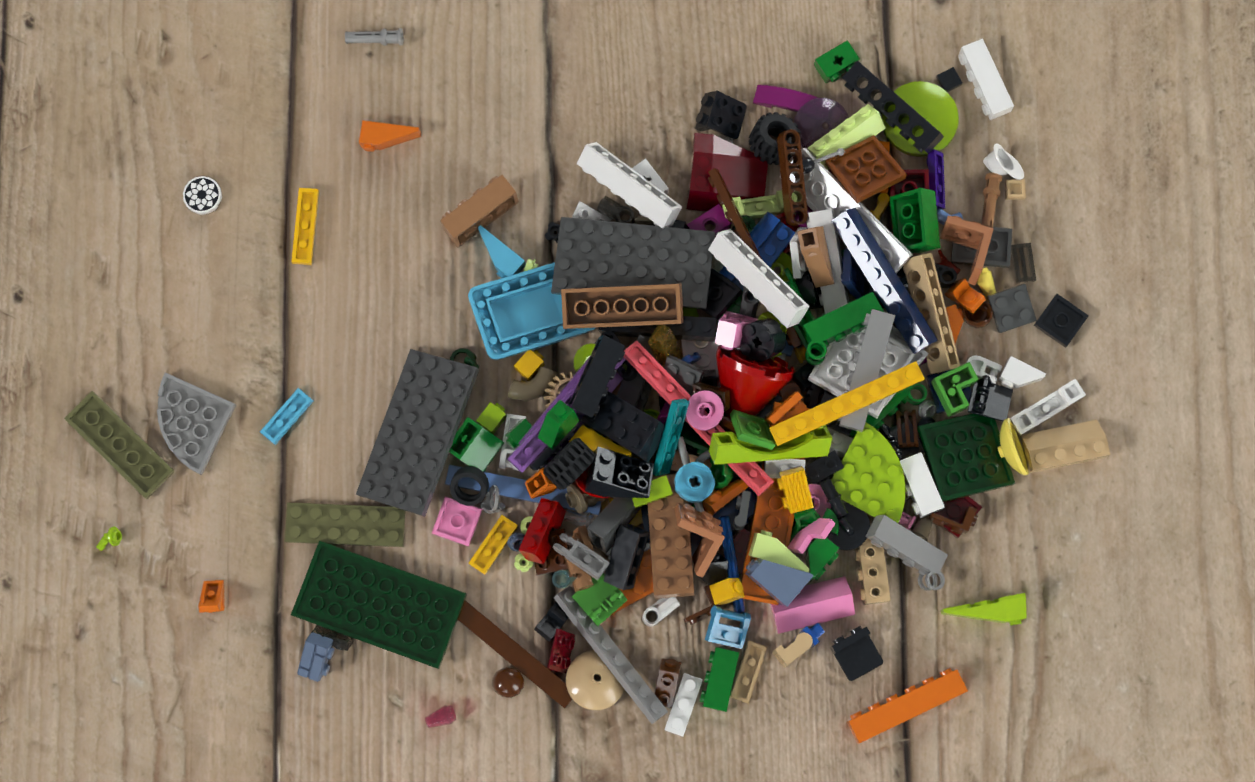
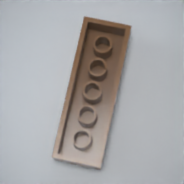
(622, 306)
(669, 548)

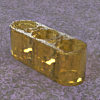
(664, 344)

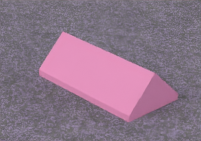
(815, 605)

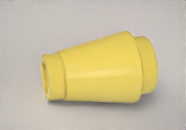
(986, 282)

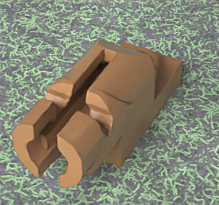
(583, 579)

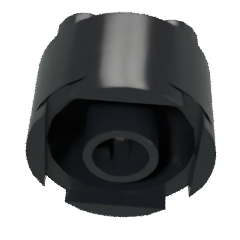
(762, 340)

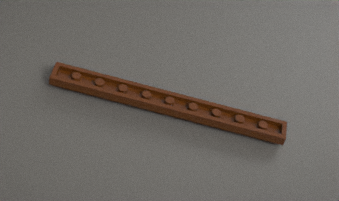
(733, 215)

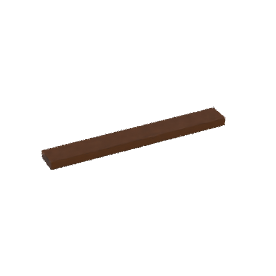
(514, 654)

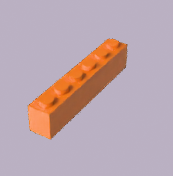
(906, 706)

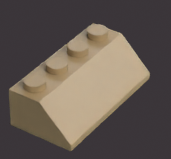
(1065, 446)

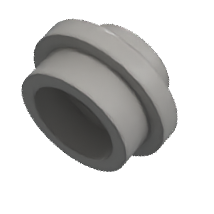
(927, 409)

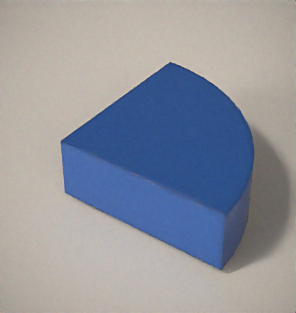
(691, 359)

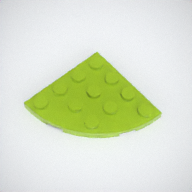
(872, 475)

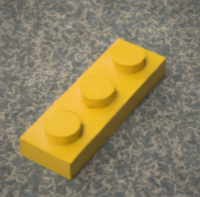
(493, 544)

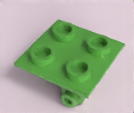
(600, 600)

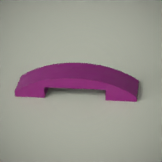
(780, 97)

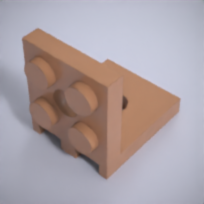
(971, 235)
(706, 526)

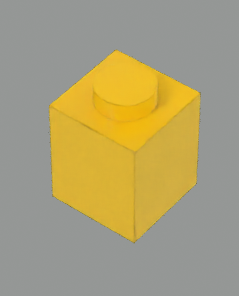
(529, 364)
(727, 591)

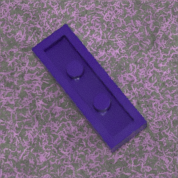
(935, 164)

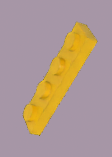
(305, 226)

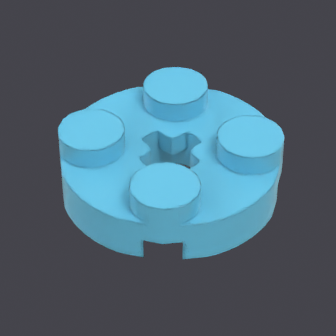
(697, 493)

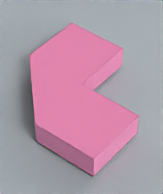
(818, 529)

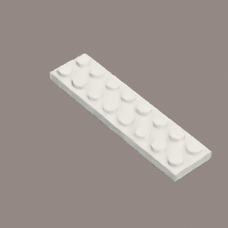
(826, 192)

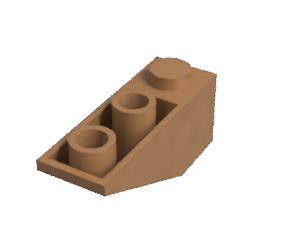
(816, 255)

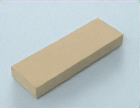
(748, 672)

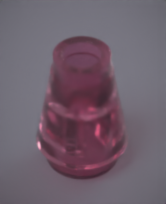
(441, 717)

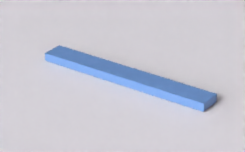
(514, 488)

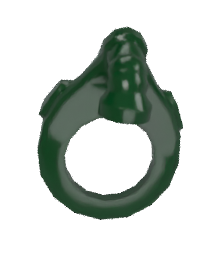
(469, 360)

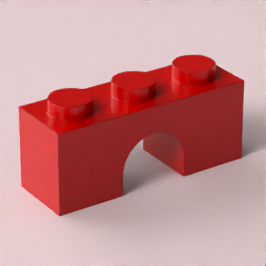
(535, 542)

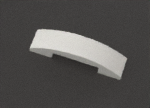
(1047, 407)

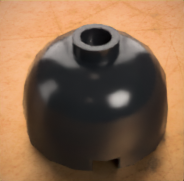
(808, 290)

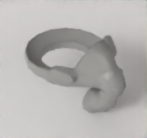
(488, 504)

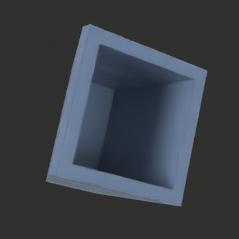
(777, 580)

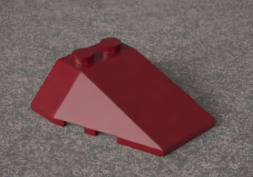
(739, 168)

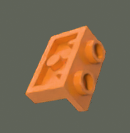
(789, 408)

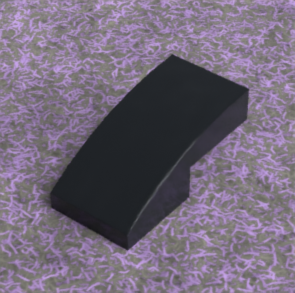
(551, 621)

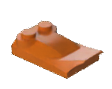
(720, 498)

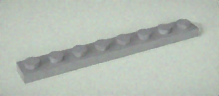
(612, 657)

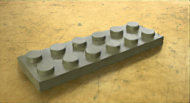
(119, 444)
(345, 524)

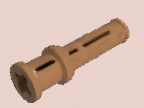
(991, 194)

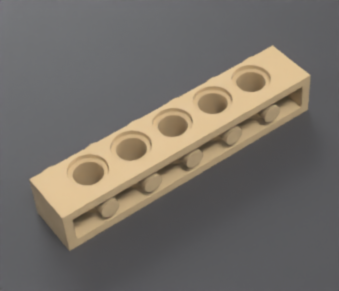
(929, 298)

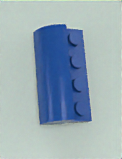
(770, 239)

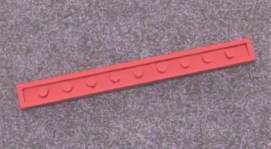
(671, 390)

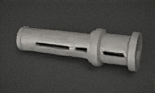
(384, 37)

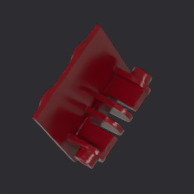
(561, 651)

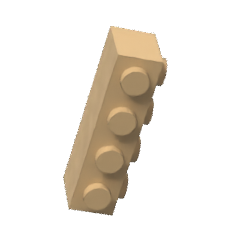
(872, 573)

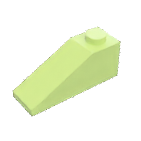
(772, 550)

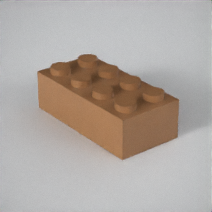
(481, 209)

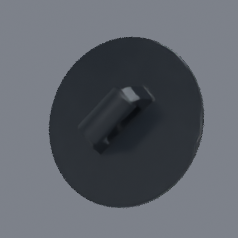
(852, 529)

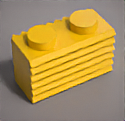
(795, 489)

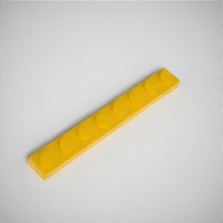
(846, 403)

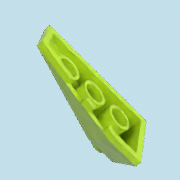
(1001, 610)

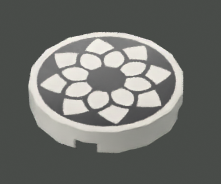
(202, 195)

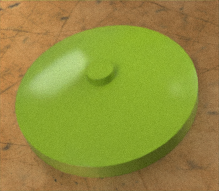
(933, 105)

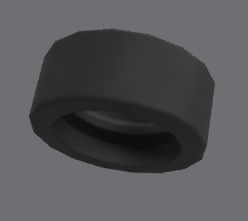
(467, 499)

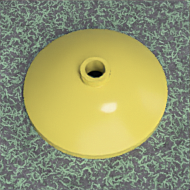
(1012, 448)

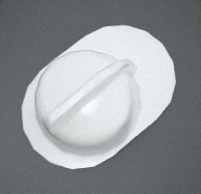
(1003, 163)

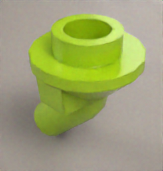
(113, 537)

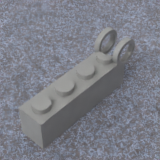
(910, 548)

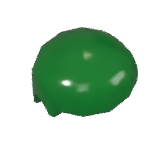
(722, 474)

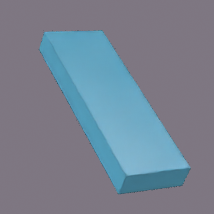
(286, 416)

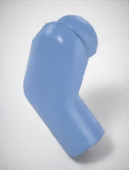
(942, 216)

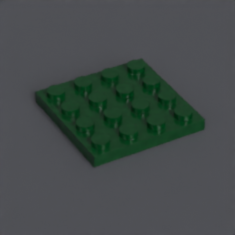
(965, 456)

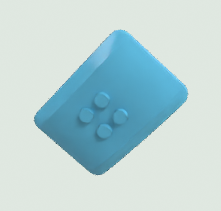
(520, 313)

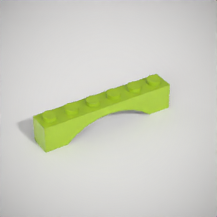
(727, 449)

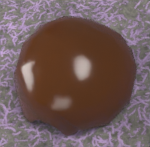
(980, 317)
(508, 682)

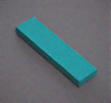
(670, 437)

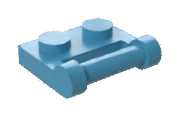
(724, 633)

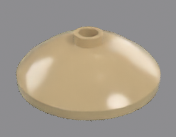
(585, 689)

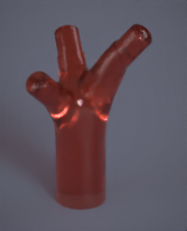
(946, 262)

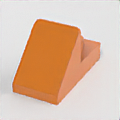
(965, 295)
(212, 596)

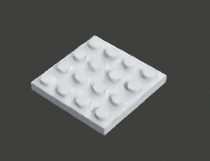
(838, 361)

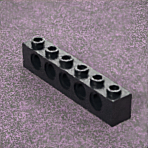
(930, 136)

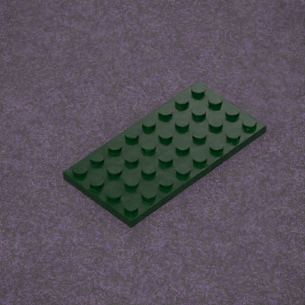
(379, 604)

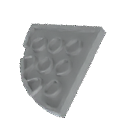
(191, 420)

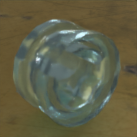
(559, 573)

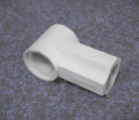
(661, 608)

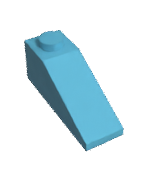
(503, 258)

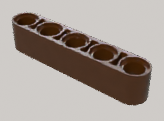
(796, 169)

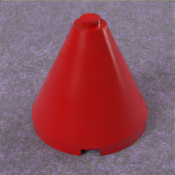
(750, 382)

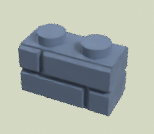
(315, 657)

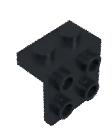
(721, 114)
(856, 653)

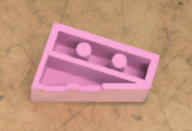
(731, 328)

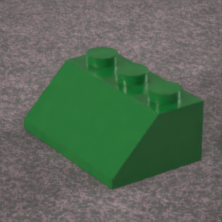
(916, 220)

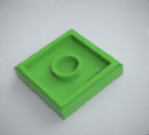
(752, 429)

